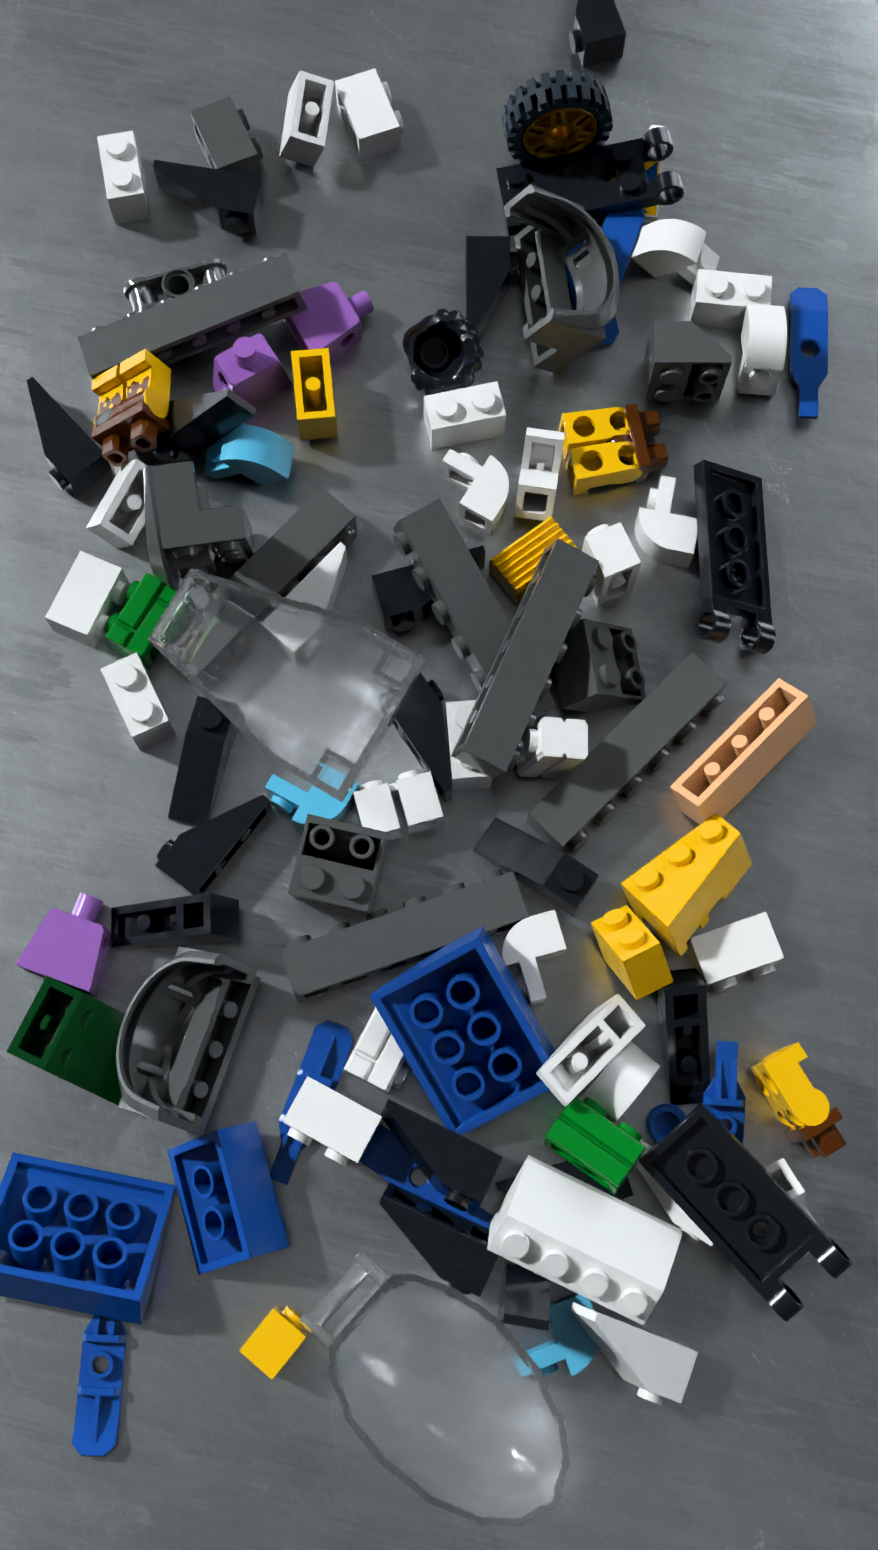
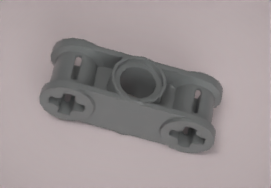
(168, 283)

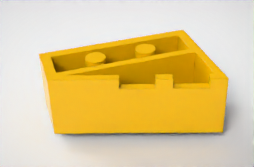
(687, 881)

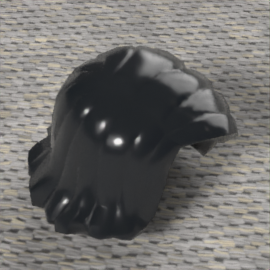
(443, 352)

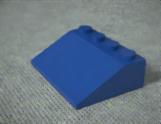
(466, 1032)
(81, 1237)

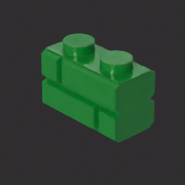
(131, 627)
(595, 1143)

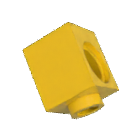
(275, 1341)

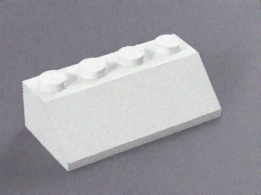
(584, 1240)

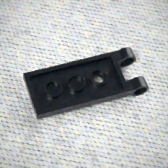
(581, 173)
(732, 542)
(728, 1194)

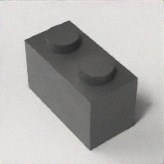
(225, 138)

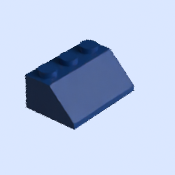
(227, 1197)

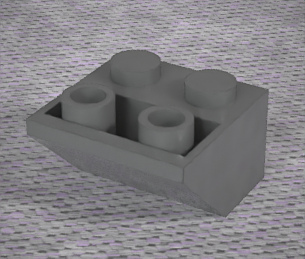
(684, 363)
(599, 668)
(338, 864)

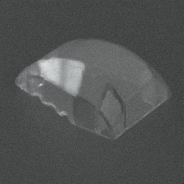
(289, 675)

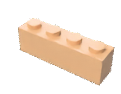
(745, 753)

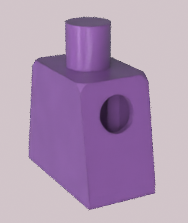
(330, 319)
(250, 370)
(70, 947)

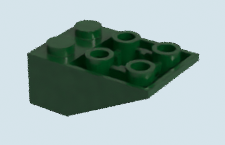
(72, 1038)

